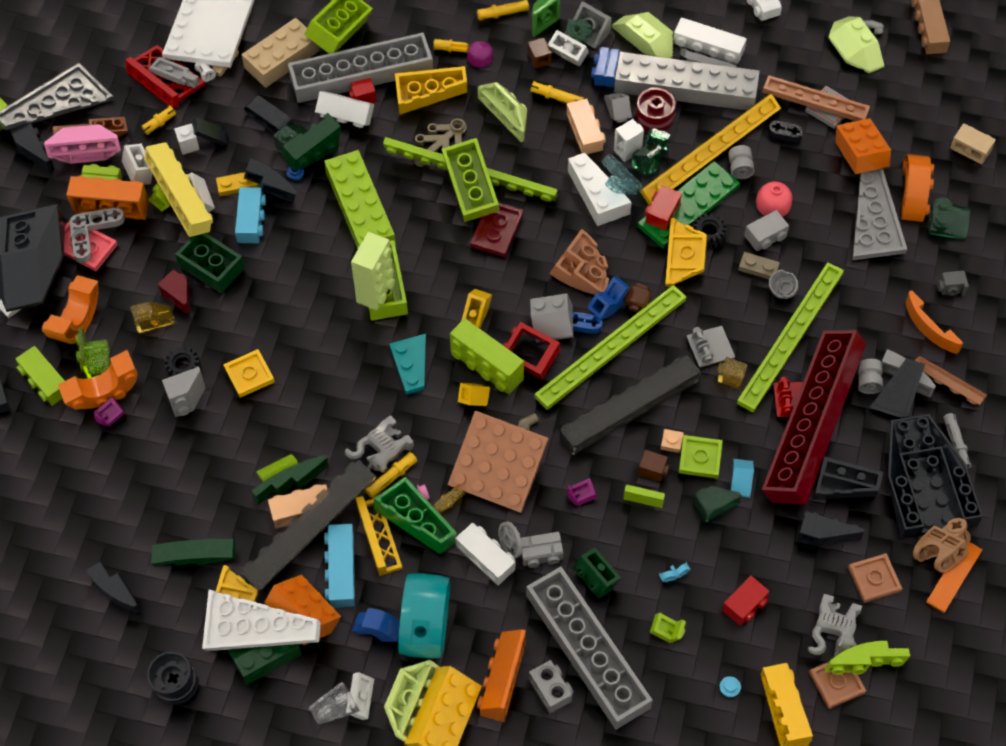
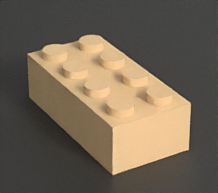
(271, 56)

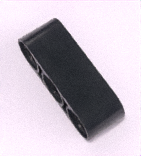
(267, 114)

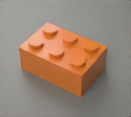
(863, 146)
(302, 598)

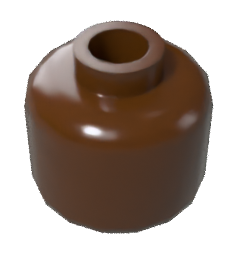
(637, 297)

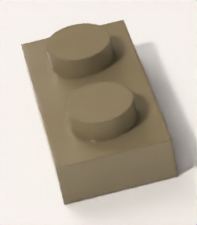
(758, 265)

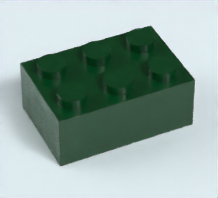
(210, 261)

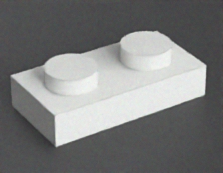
(362, 692)

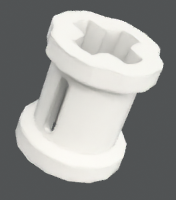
(205, 71)

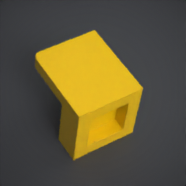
(473, 394)

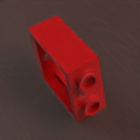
(548, 357)

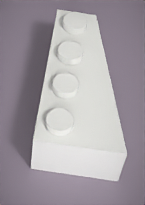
(600, 200)

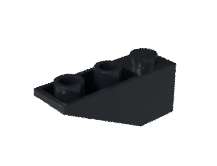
(29, 145)
(825, 531)

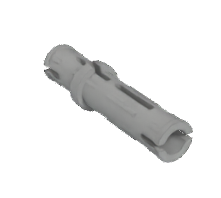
(956, 437)

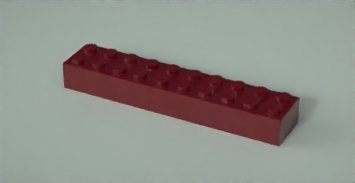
(814, 417)

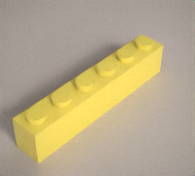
(178, 189)

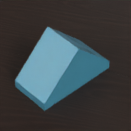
(742, 477)

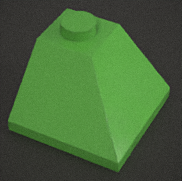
(544, 14)

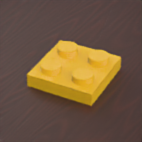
(249, 373)

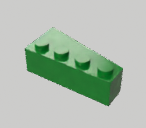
(415, 515)

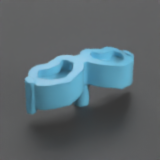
(675, 573)

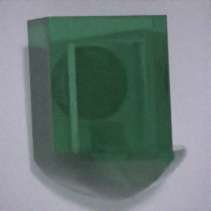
(656, 138)

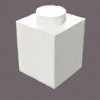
(186, 139)

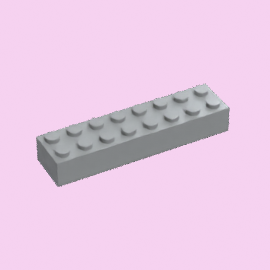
(374, 61)
(687, 80)
(588, 648)

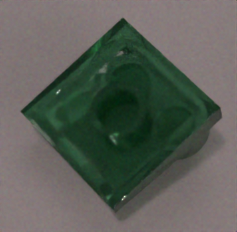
(949, 219)

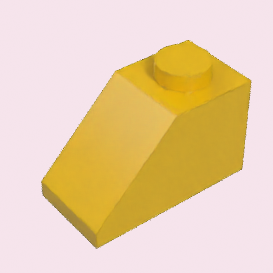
(477, 307)

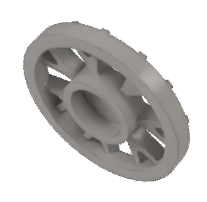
(510, 539)

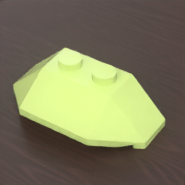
(646, 34)
(856, 44)
(505, 108)
(408, 695)

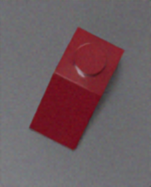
(176, 290)

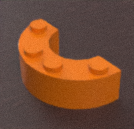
(918, 182)
(77, 313)
(97, 390)

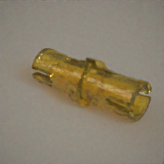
(448, 499)

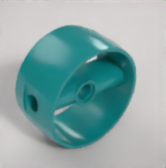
(424, 615)

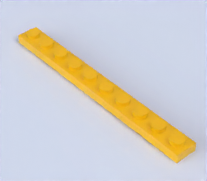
(712, 147)

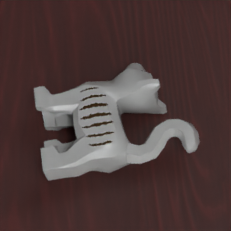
(382, 441)
(835, 623)

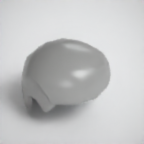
(783, 284)

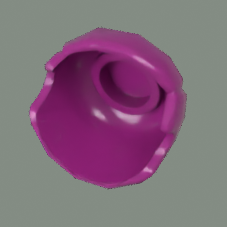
(480, 54)

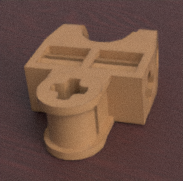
(946, 544)

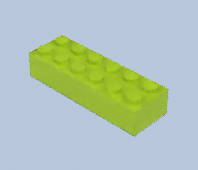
(357, 197)

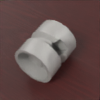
(741, 162)
(869, 376)

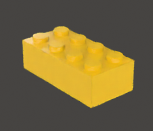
(444, 709)

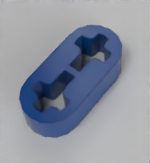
(585, 323)

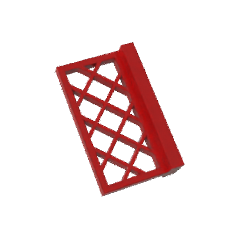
(154, 82)

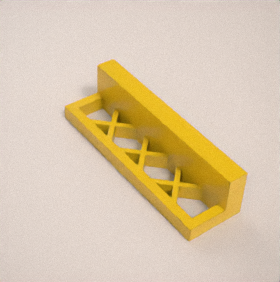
(372, 539)

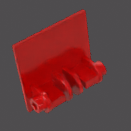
(786, 396)

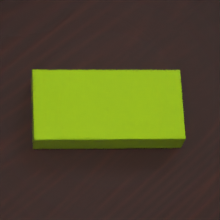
(276, 467)
(644, 496)

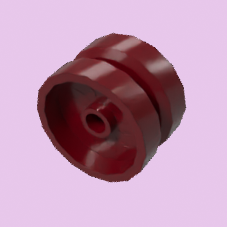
(655, 109)

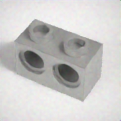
(547, 687)

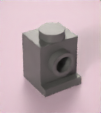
(953, 283)

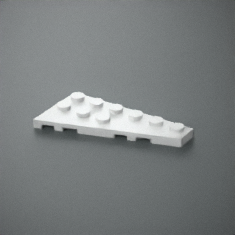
(248, 624)

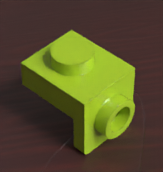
(667, 628)

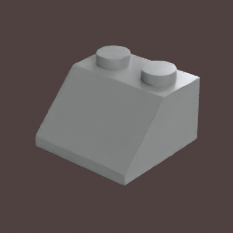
(553, 316)
(184, 391)

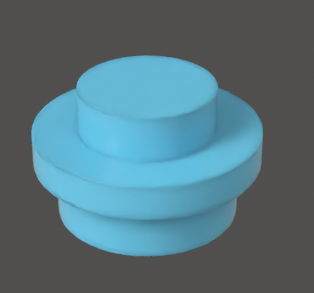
(730, 687)

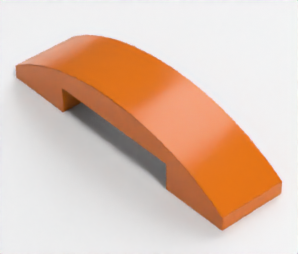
(947, 340)
(952, 580)

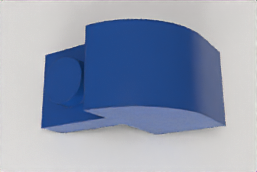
(608, 302)
(379, 624)

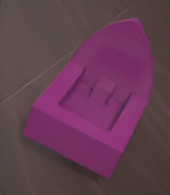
(108, 413)
(581, 492)

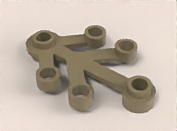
(441, 140)

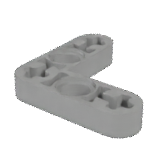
(84, 228)

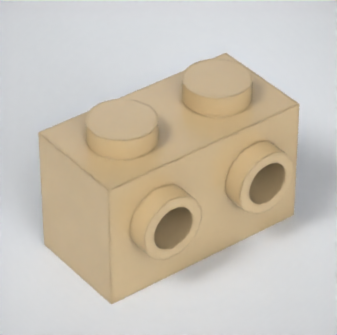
(972, 143)

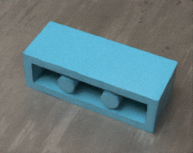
(250, 215)

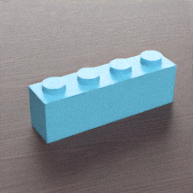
(341, 566)

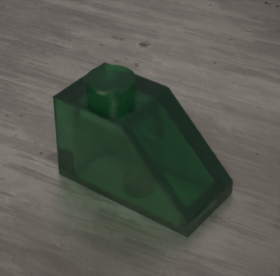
(286, 134)
(647, 160)
(715, 501)

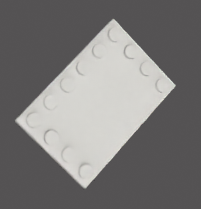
(208, 31)

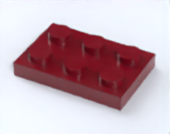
(497, 230)

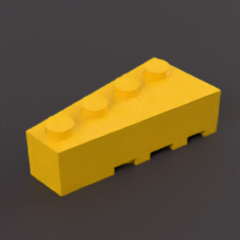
(429, 87)
(786, 706)

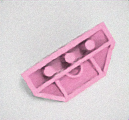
(82, 144)

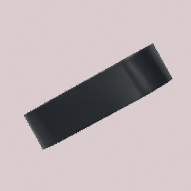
(785, 131)

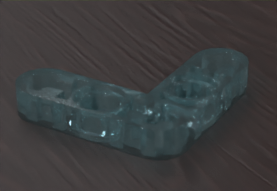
(622, 181)

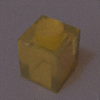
(732, 372)

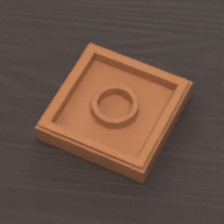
(875, 578)
(836, 688)

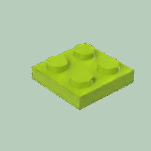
(700, 456)

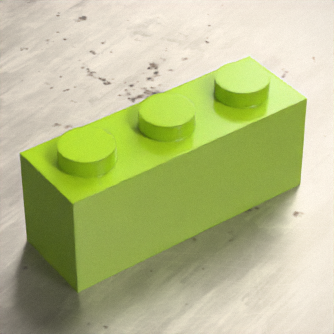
(40, 375)

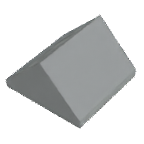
(598, 20)

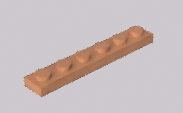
(815, 99)

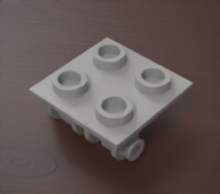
(710, 346)

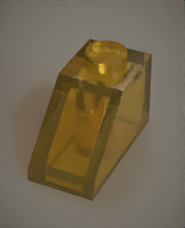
(151, 316)

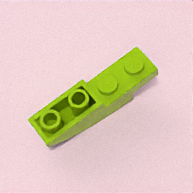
(860, 657)

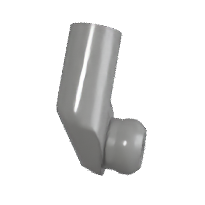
(878, 27)

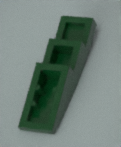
(296, 476)
(193, 551)

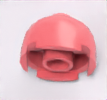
(774, 197)

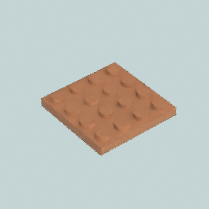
(498, 461)

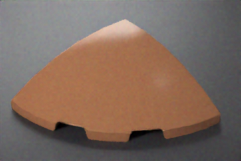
(582, 265)

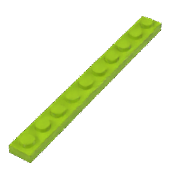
(497, 178)
(790, 337)
(609, 347)

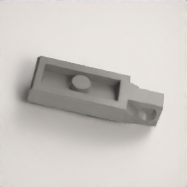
(174, 72)

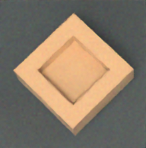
(672, 440)

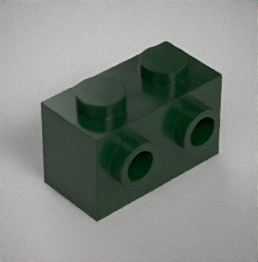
(596, 573)

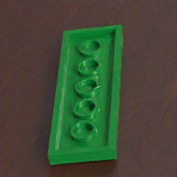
(697, 199)

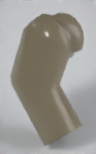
(526, 422)

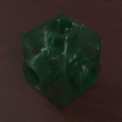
(575, 26)

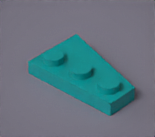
(410, 362)

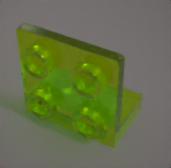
(92, 355)

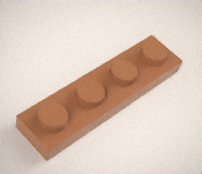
(956, 385)

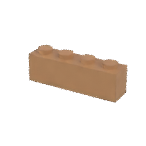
(931, 26)

